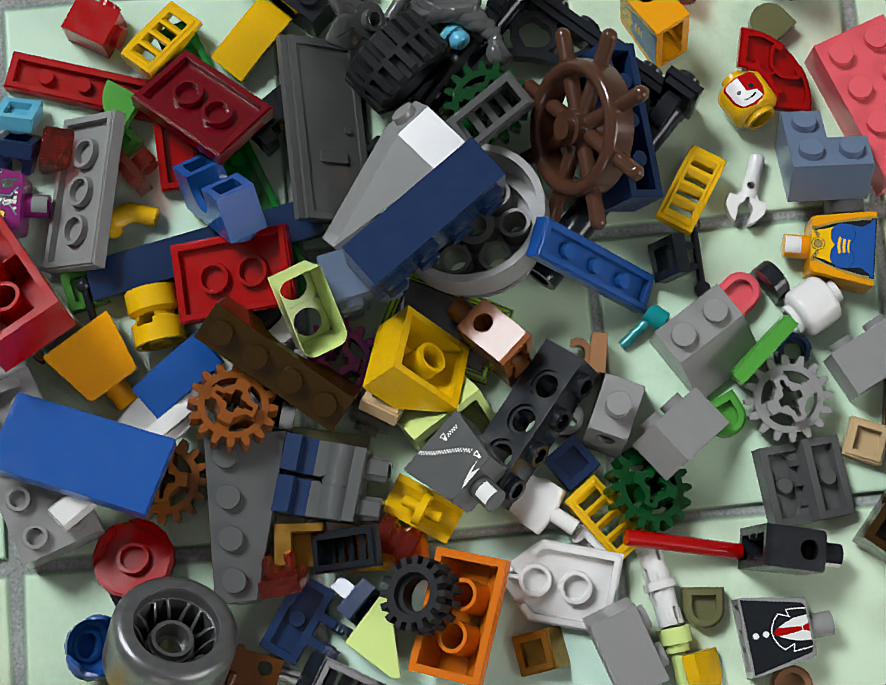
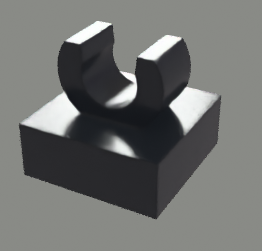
(670, 258)

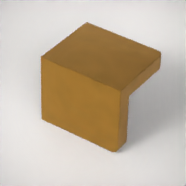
(295, 538)

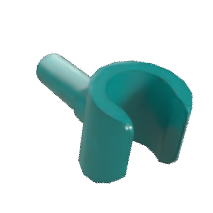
(653, 317)

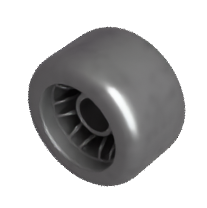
(170, 635)

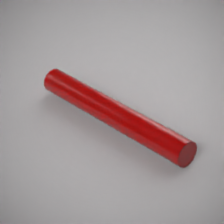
(683, 544)

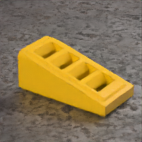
(142, 41)
(702, 168)
(572, 504)

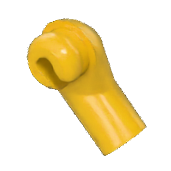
(132, 213)

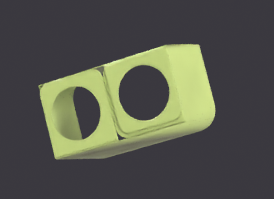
(323, 339)

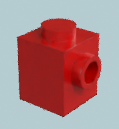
(96, 26)

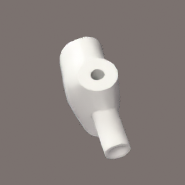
(541, 505)

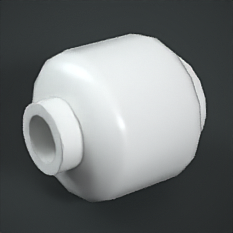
(813, 305)

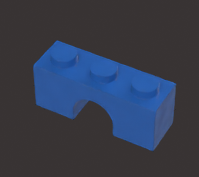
(220, 201)

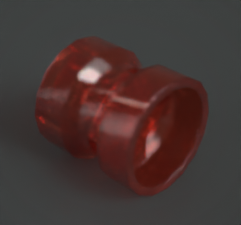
(398, 540)

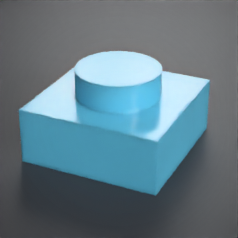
(20, 115)

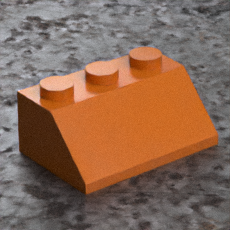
(466, 644)

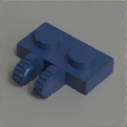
(297, 621)

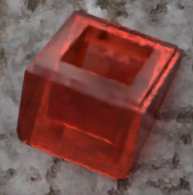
(55, 150)

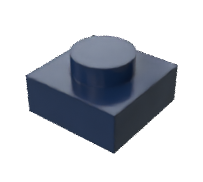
(571, 463)

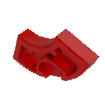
(777, 67)

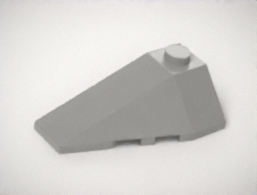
(402, 157)

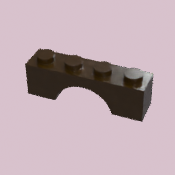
(252, 348)

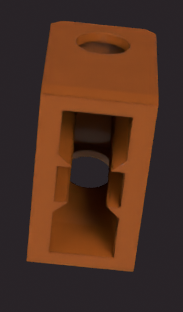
(493, 338)

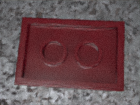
(203, 107)

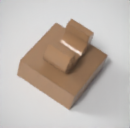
(594, 352)

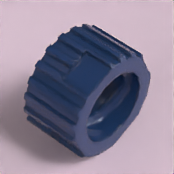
(794, 338)

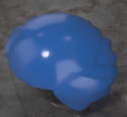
(85, 648)

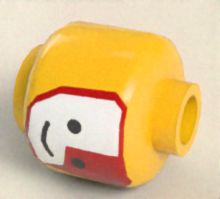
(747, 99)

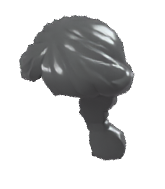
(472, 17)

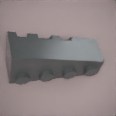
(241, 514)

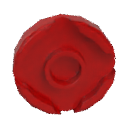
(132, 555)

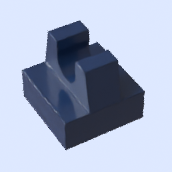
(21, 147)
(356, 598)

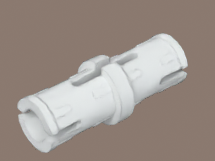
(659, 586)

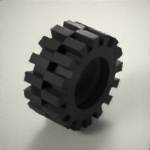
(400, 595)

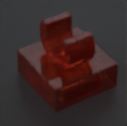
(137, 169)
(282, 580)

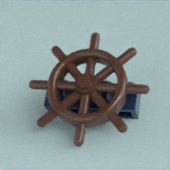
(601, 128)

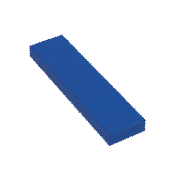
(590, 264)

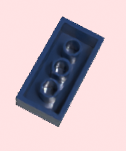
(426, 220)

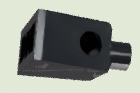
(788, 550)

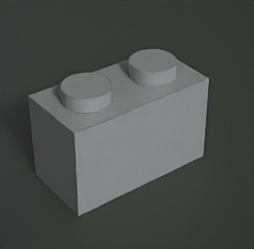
(680, 432)
(625, 644)

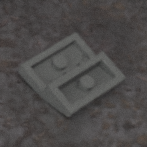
(803, 481)

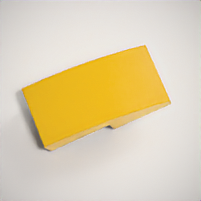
(251, 38)

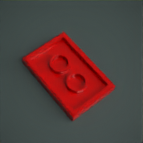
(216, 269)

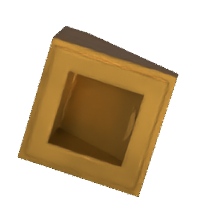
(540, 651)

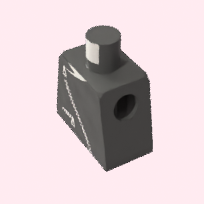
(460, 465)

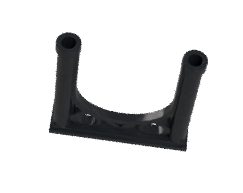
(673, 95)

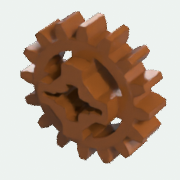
(220, 398)
(183, 481)

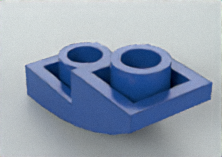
(175, 375)

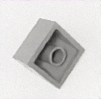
(704, 341)

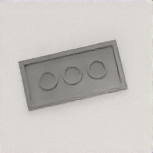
(85, 195)

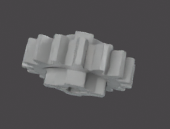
(803, 389)

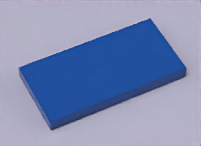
(83, 455)

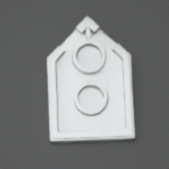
(563, 582)

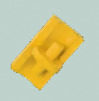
(423, 508)

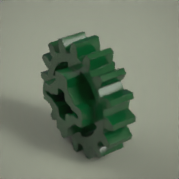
(464, 93)
(643, 491)

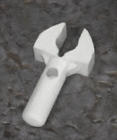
(748, 193)

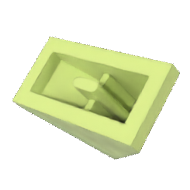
(376, 640)

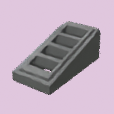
(494, 90)

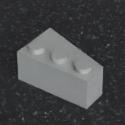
(860, 361)

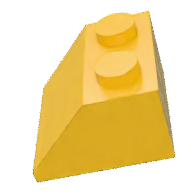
(416, 364)

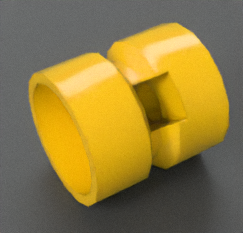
(155, 316)

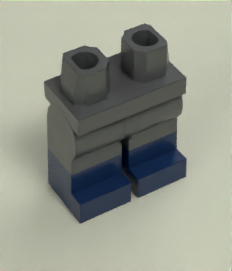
(344, 482)

